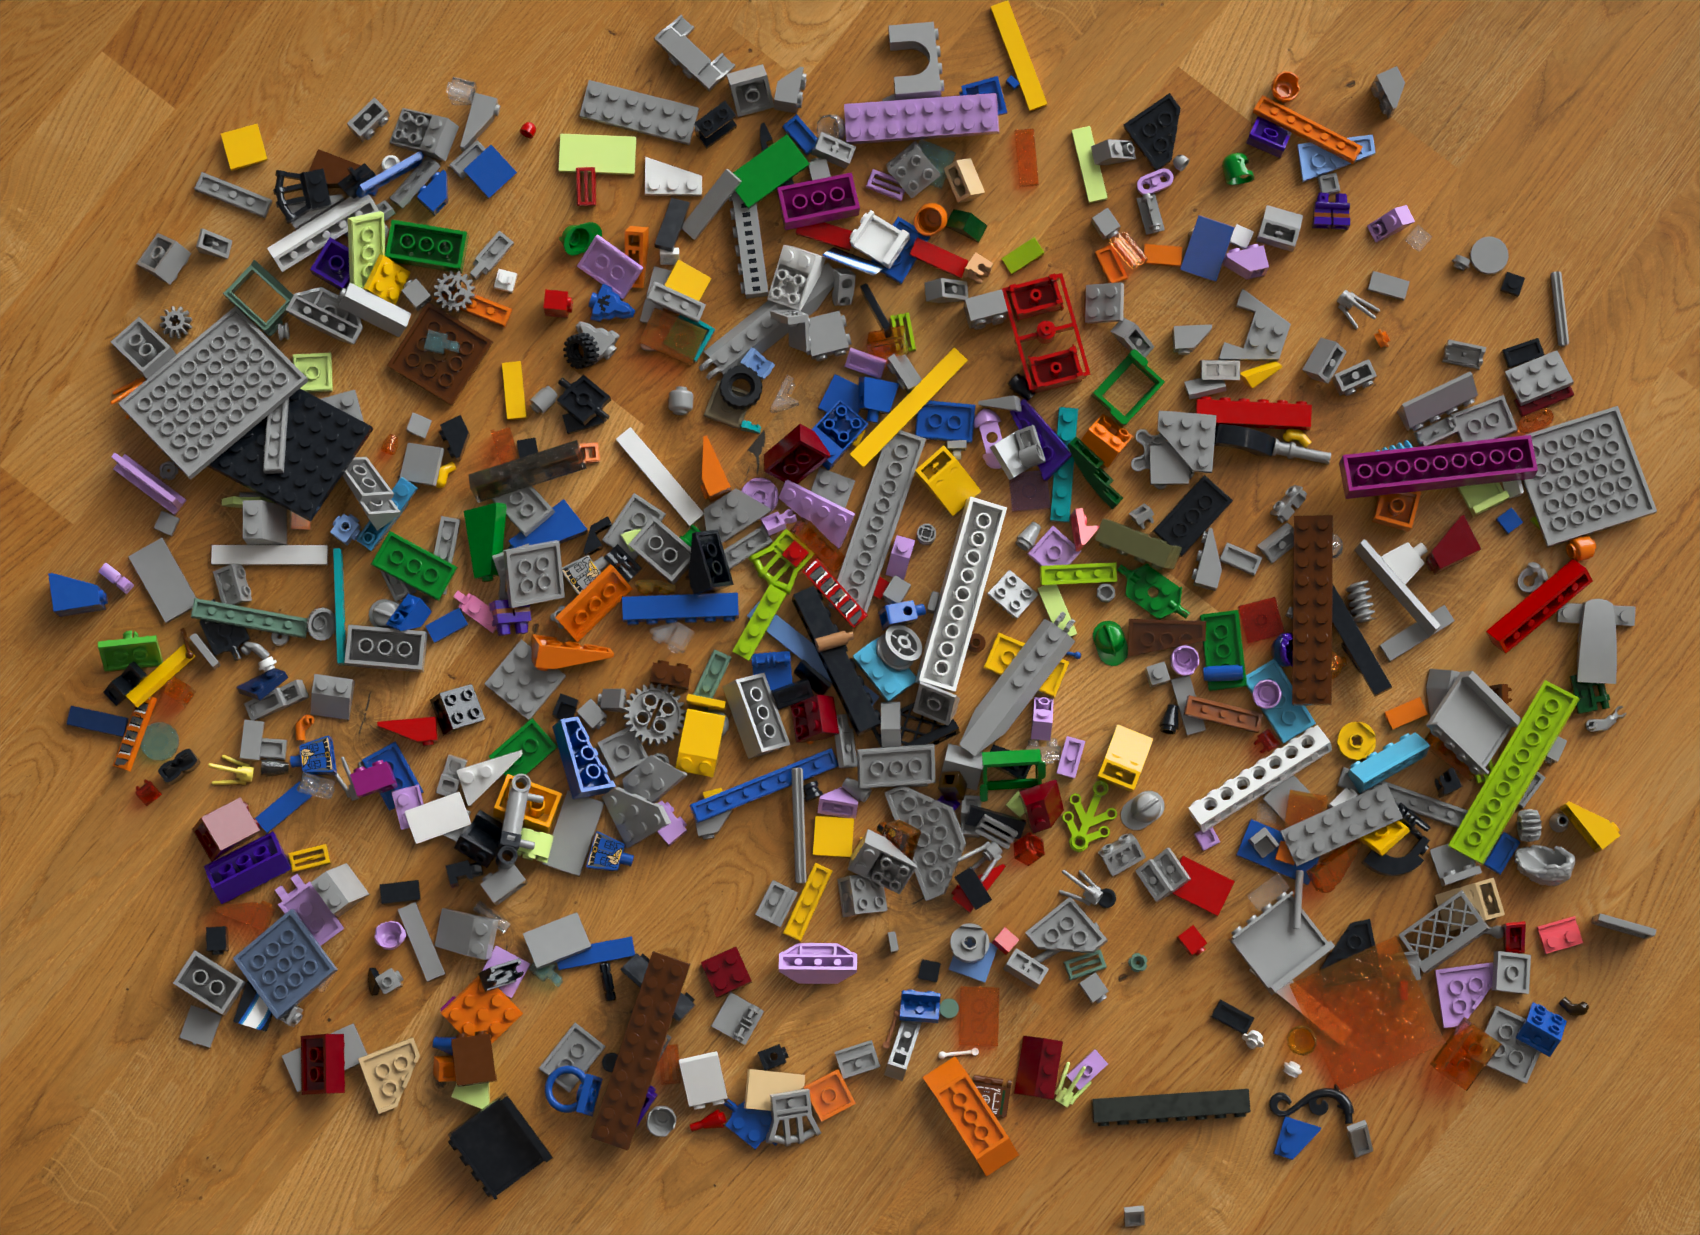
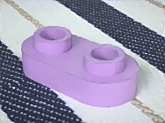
(1154, 181)

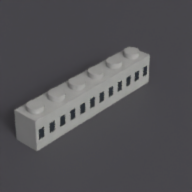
(749, 249)

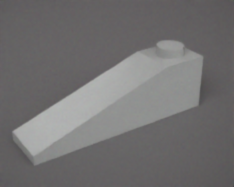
(1438, 685)

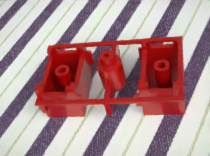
(1038, 298)

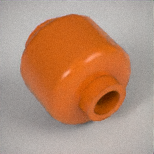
(1581, 548)

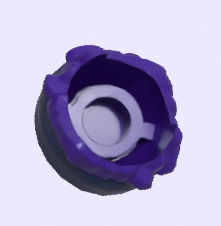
(1283, 649)

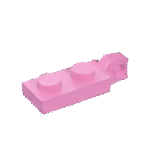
(476, 610)

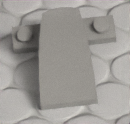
(1597, 637)

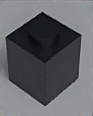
(217, 940)

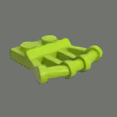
(779, 546)

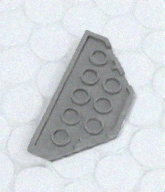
(939, 841)

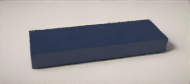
(97, 721)

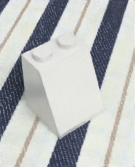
(703, 1080)

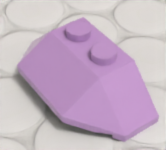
(818, 963)

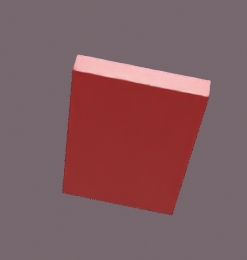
(1206, 888)

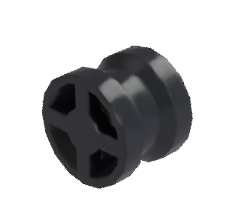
(811, 791)

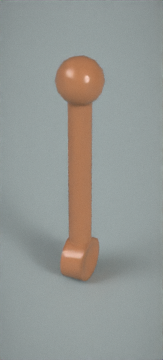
(886, 1044)

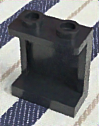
(715, 124)
(481, 839)

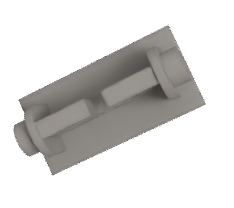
(1150, 214)
(1293, 496)

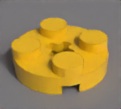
(1367, 739)

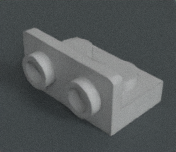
(232, 584)
(1121, 854)

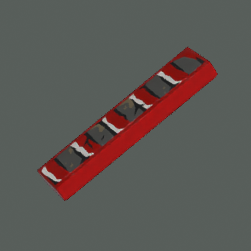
(835, 593)

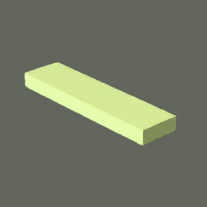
(1090, 172)

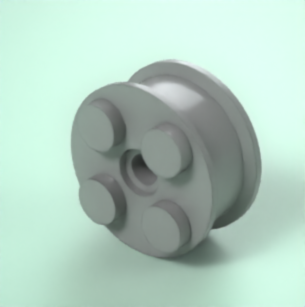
(899, 647)

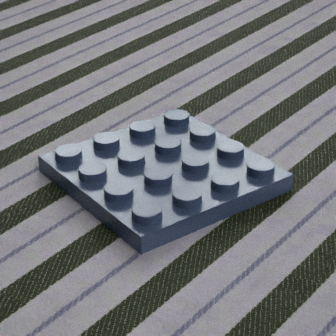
(285, 964)

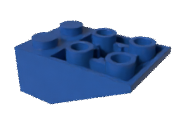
(839, 431)

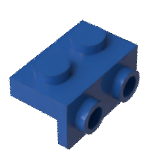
(920, 1006)

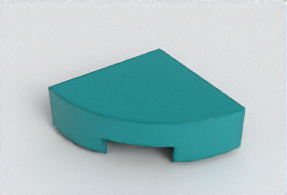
(749, 427)

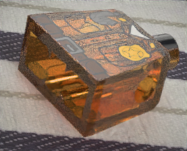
(901, 836)

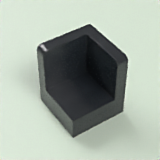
(565, 707)

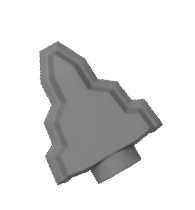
(604, 338)

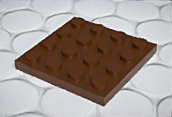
(435, 372)

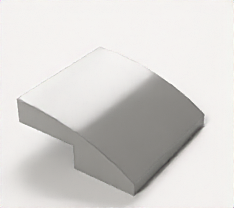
(1163, 875)

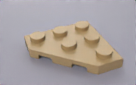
(389, 1072)

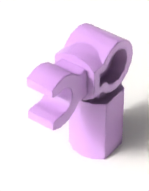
(116, 578)

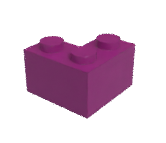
(373, 779)

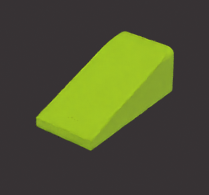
(1023, 256)

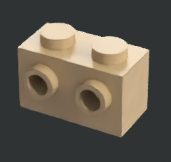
(964, 180)

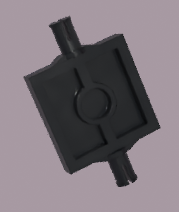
(583, 399)
(224, 637)

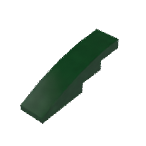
(1090, 466)

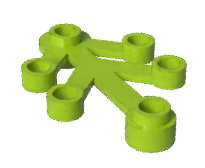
(1088, 819)

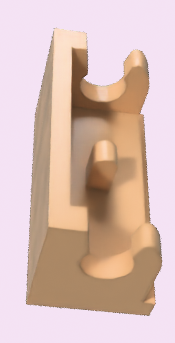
(979, 266)

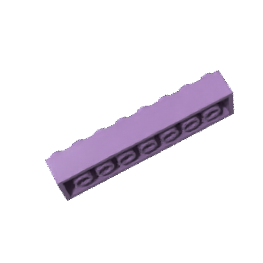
(921, 118)

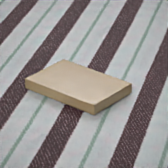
(762, 1084)

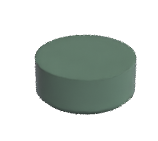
(949, 1008)

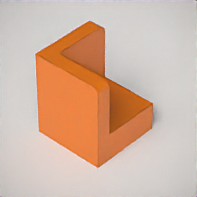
(444, 1068)

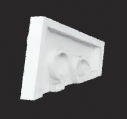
(670, 181)

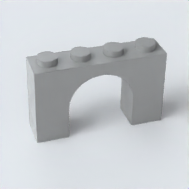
(921, 38)

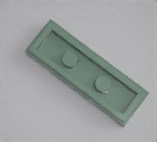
(712, 675)

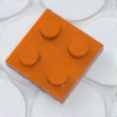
(829, 1095)

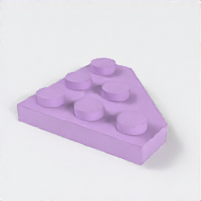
(1462, 991)

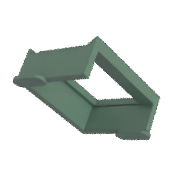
(271, 325)

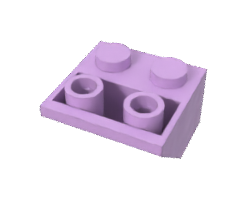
(1247, 262)

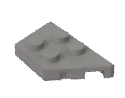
(733, 514)
(652, 779)

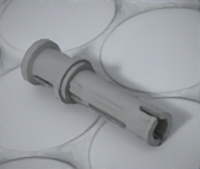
(1291, 450)

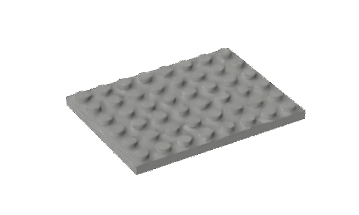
(213, 392)

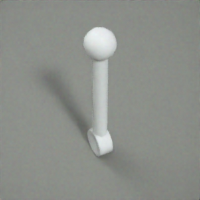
(974, 1052)

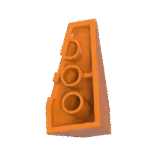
(553, 654)

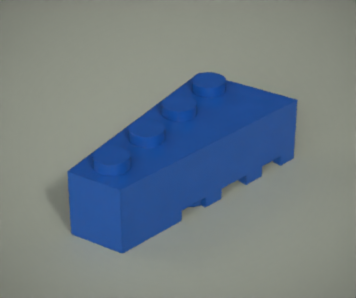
(580, 760)

